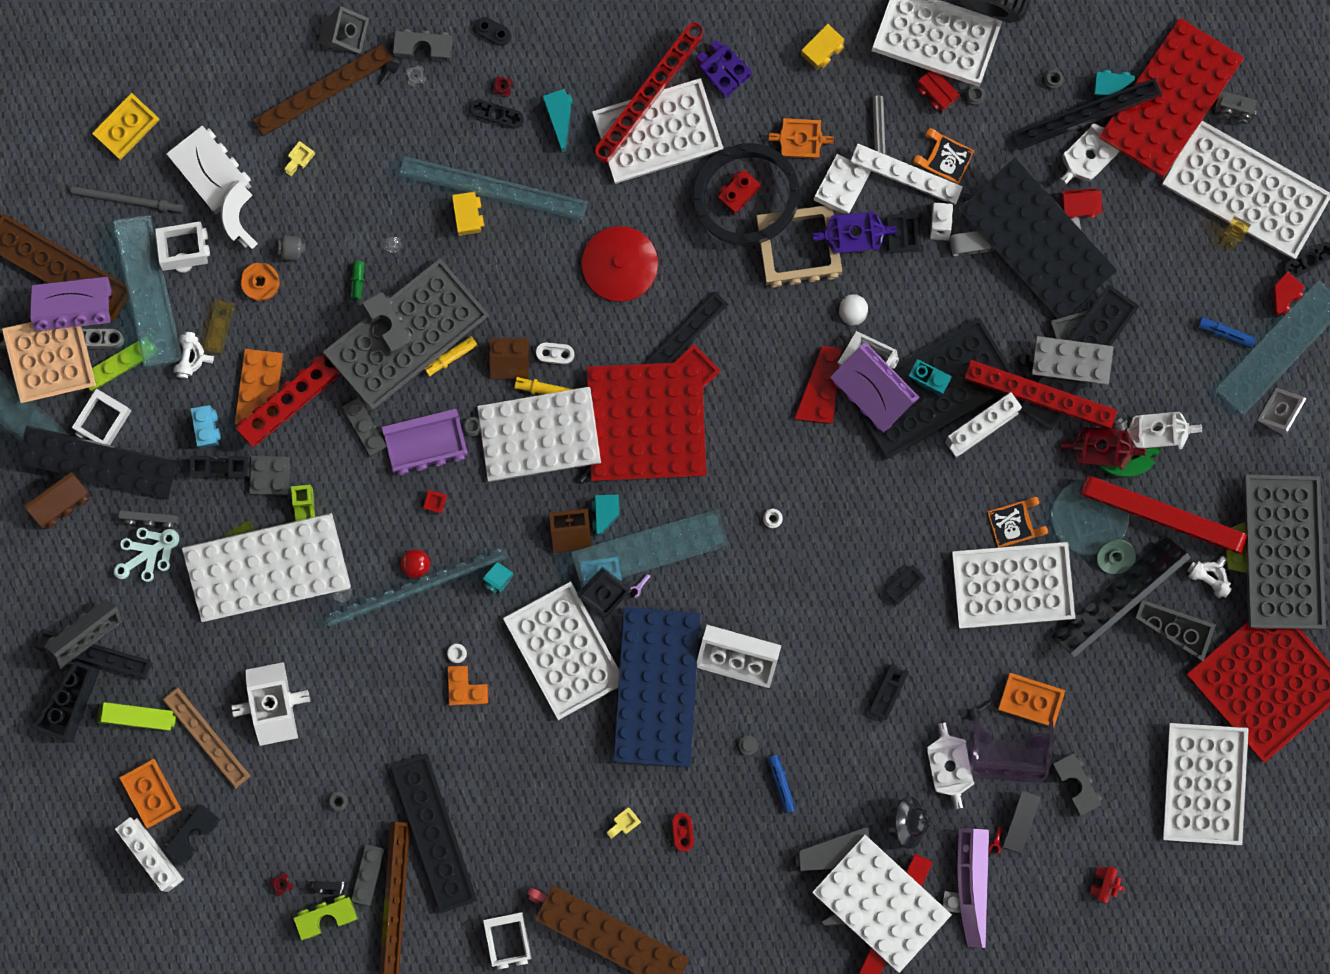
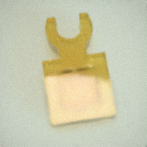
(1235, 231)

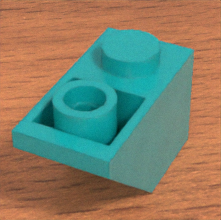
(1109, 83)
(930, 377)
(606, 512)
(497, 578)

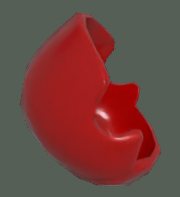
(415, 563)

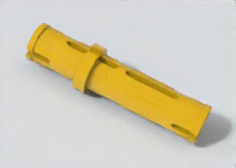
(451, 355)
(537, 387)

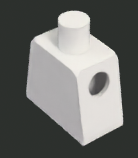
(941, 221)

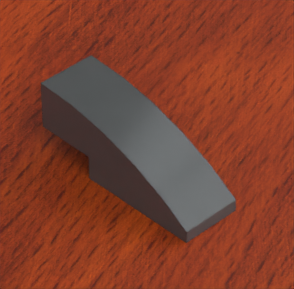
(1021, 821)

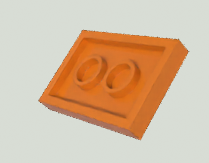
(1031, 699)
(150, 793)

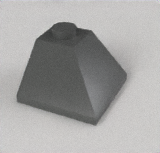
(344, 30)

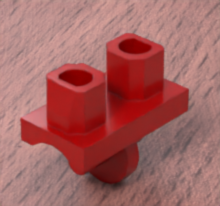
(1108, 875)

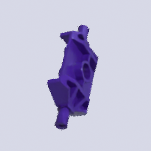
(839, 234)

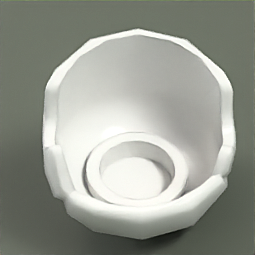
(853, 309)

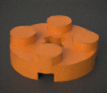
(262, 271)

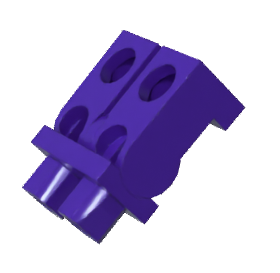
(717, 65)

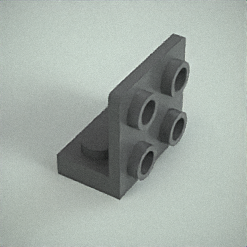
(1235, 107)

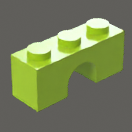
(303, 502)
(341, 910)

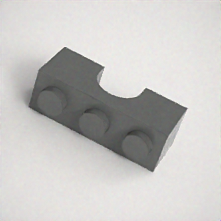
(408, 41)
(380, 309)
(1072, 768)

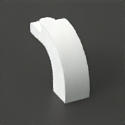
(230, 209)

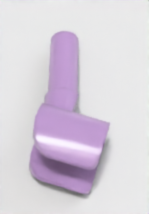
(640, 585)

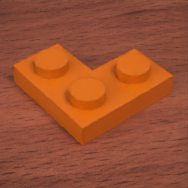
(460, 692)

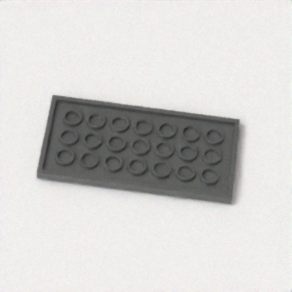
(438, 316)
(1284, 552)

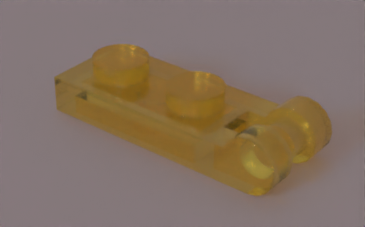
(219, 327)

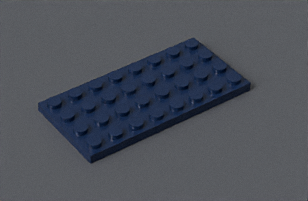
(656, 687)

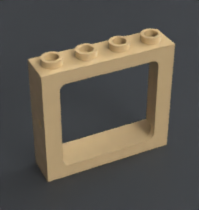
(794, 277)

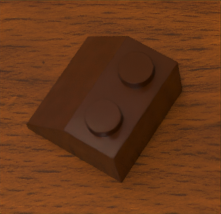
(509, 358)

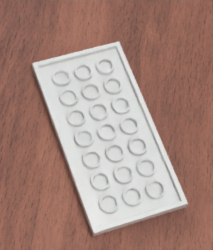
(1241, 182)
(266, 567)

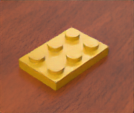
(126, 126)

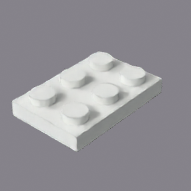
(842, 185)

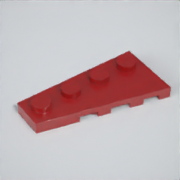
(820, 393)

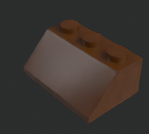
(58, 501)

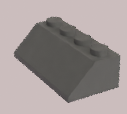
(83, 633)

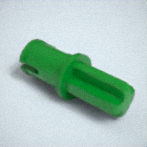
(357, 280)

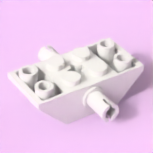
(272, 723)

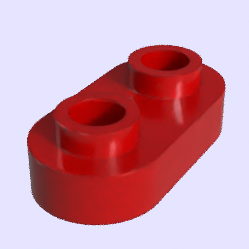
(683, 832)

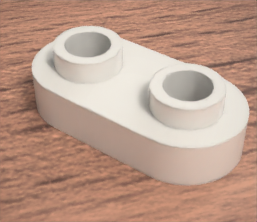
(555, 353)

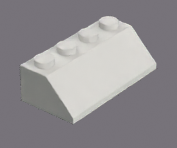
(738, 656)

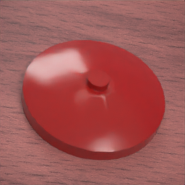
(619, 264)

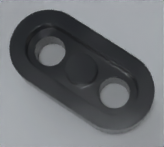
(492, 31)
(337, 887)

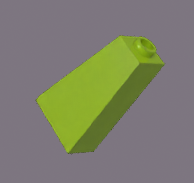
(135, 716)

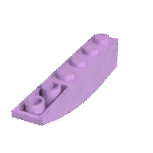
(973, 883)

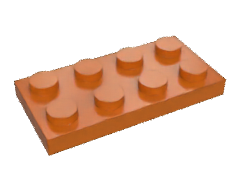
(258, 381)

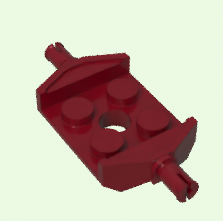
(1116, 454)

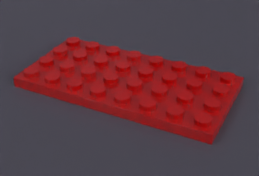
(1191, 76)

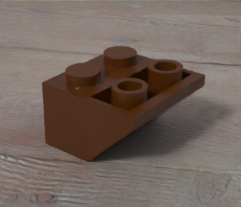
(570, 530)

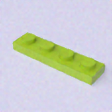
(116, 365)

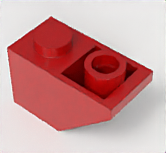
(1285, 292)

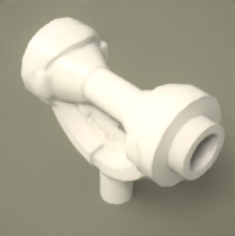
(189, 342)
(1220, 586)

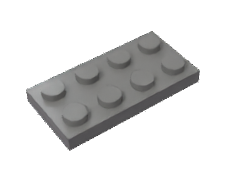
(1072, 360)

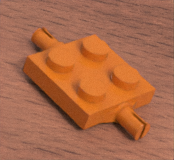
(801, 138)

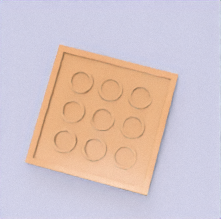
(48, 361)

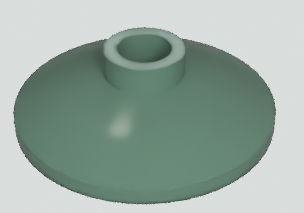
(1116, 563)

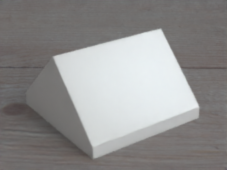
(1281, 410)

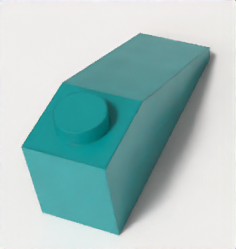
(559, 111)

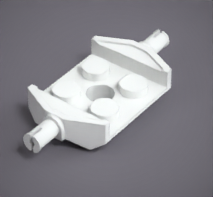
(1077, 162)
(1174, 430)
(955, 750)

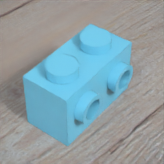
(205, 427)

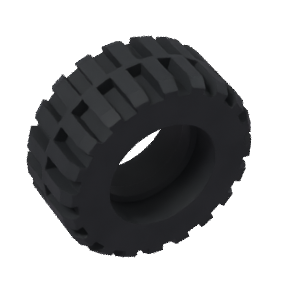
(1003, 10)

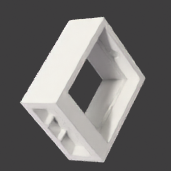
(187, 260)
(859, 339)
(98, 395)
(520, 960)

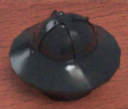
(908, 822)

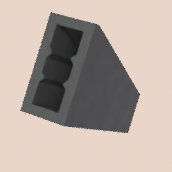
(829, 853)

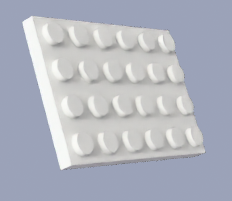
(938, 38)
(670, 133)
(539, 434)
(1013, 585)
(564, 650)
(1205, 784)
(881, 903)

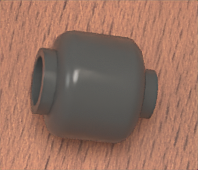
(290, 248)

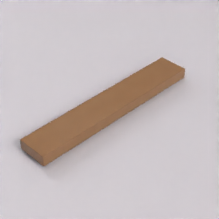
(206, 737)

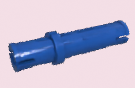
(1226, 332)
(781, 783)

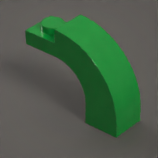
(1134, 467)

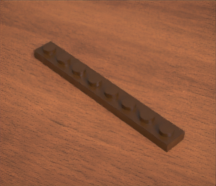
(323, 89)
(394, 898)

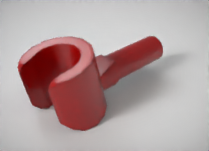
(996, 841)

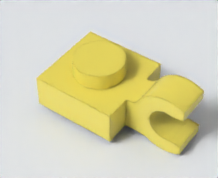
(299, 157)
(625, 822)

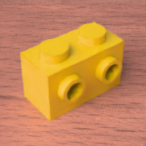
(822, 47)
(467, 213)

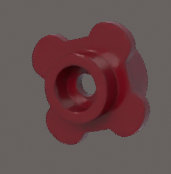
(502, 81)
(282, 879)

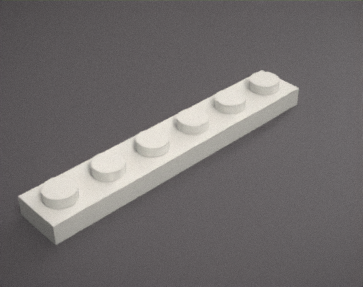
(906, 174)

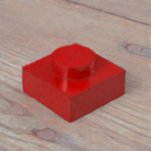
(435, 501)

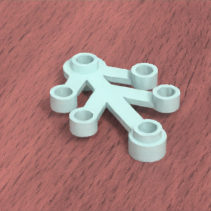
(148, 552)

